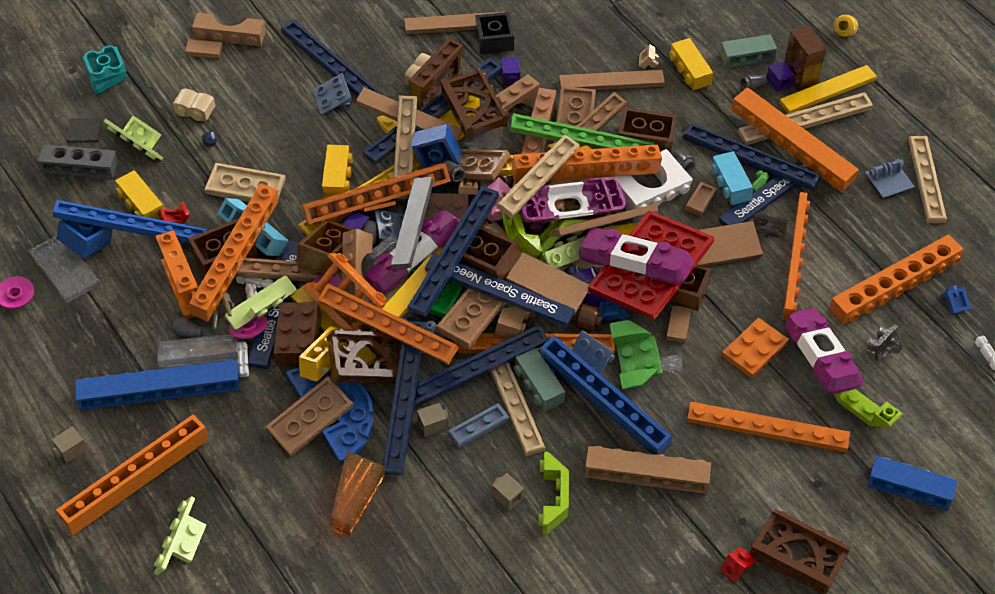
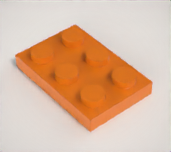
(755, 347)

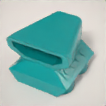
(104, 68)

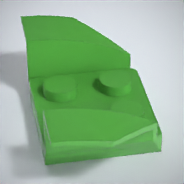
(636, 353)

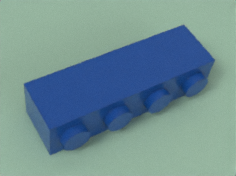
(912, 483)

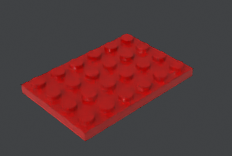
(638, 290)

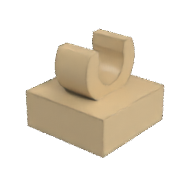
(648, 57)

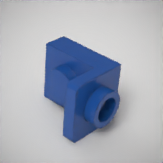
(956, 299)
(612, 311)

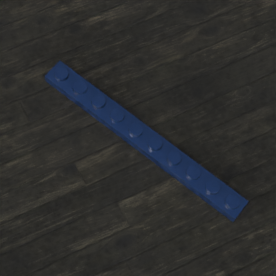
(437, 108)

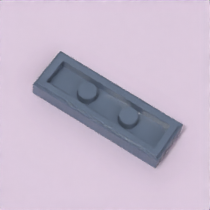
(478, 425)

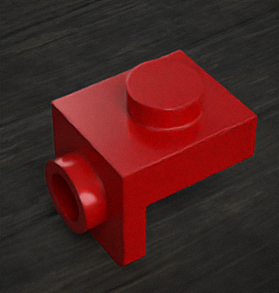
(177, 215)
(737, 563)

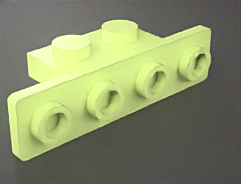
(140, 133)
(564, 253)
(261, 302)
(183, 538)

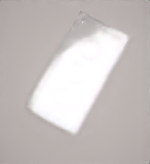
(64, 269)
(197, 350)

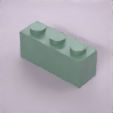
(748, 51)
(539, 380)

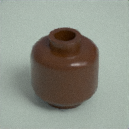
(587, 317)

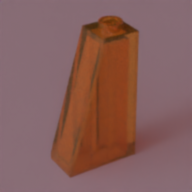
(355, 491)

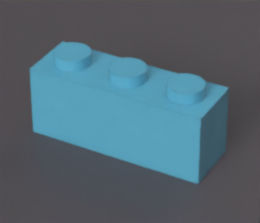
(732, 178)

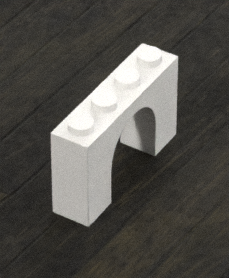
(673, 180)

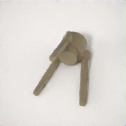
(224, 306)

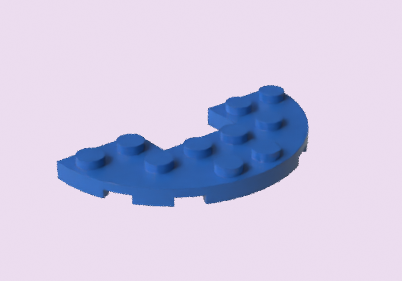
(352, 427)

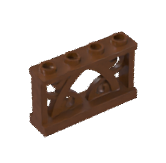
(441, 65)
(452, 90)
(349, 373)
(799, 532)

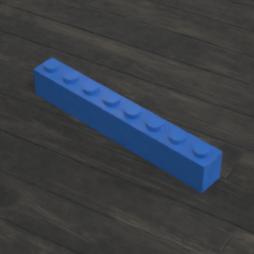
(157, 385)
(606, 396)

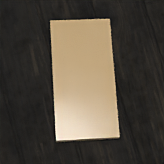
(240, 182)

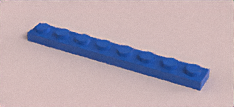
(122, 221)

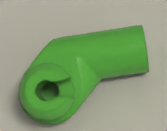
(762, 178)

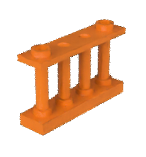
(177, 271)
(315, 289)

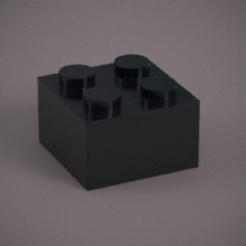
(494, 32)

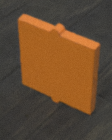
(380, 205)

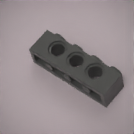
(78, 161)

